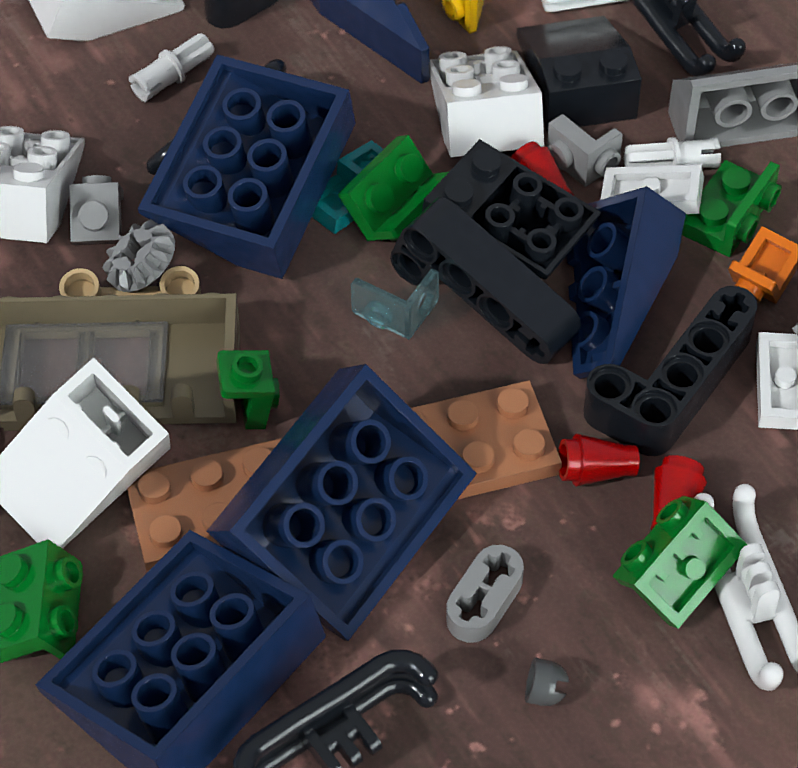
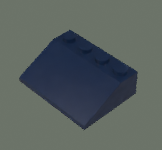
(250, 163)
(345, 498)
(185, 657)

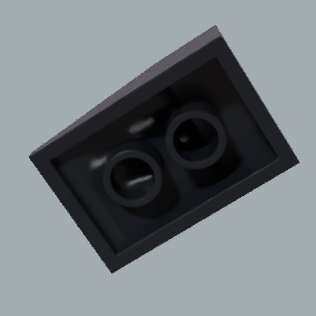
(582, 71)

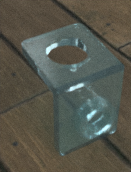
(391, 312)

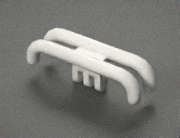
(755, 595)

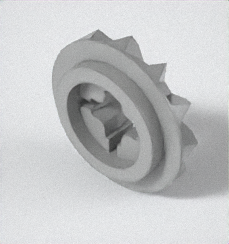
(150, 246)

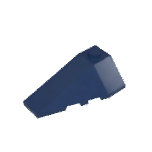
(384, 29)
(620, 273)

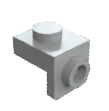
(580, 153)
(95, 210)

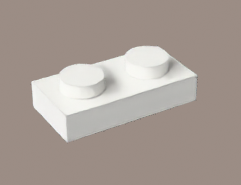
(676, 183)
(777, 380)

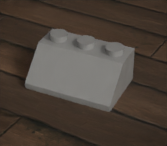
(737, 105)

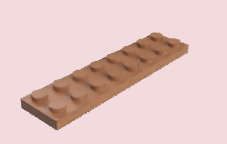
(492, 430)

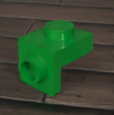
(250, 378)

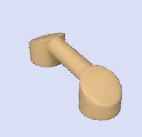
(173, 282)

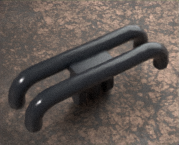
(670, 15)
(334, 718)

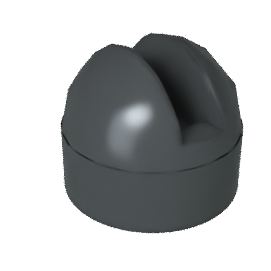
(542, 683)

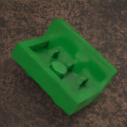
(39, 600)

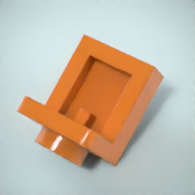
(766, 265)

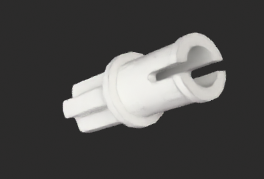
(170, 67)
(674, 153)

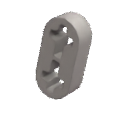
(475, 587)

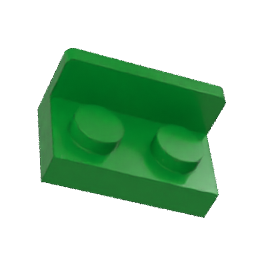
(390, 190)
(732, 207)
(680, 559)

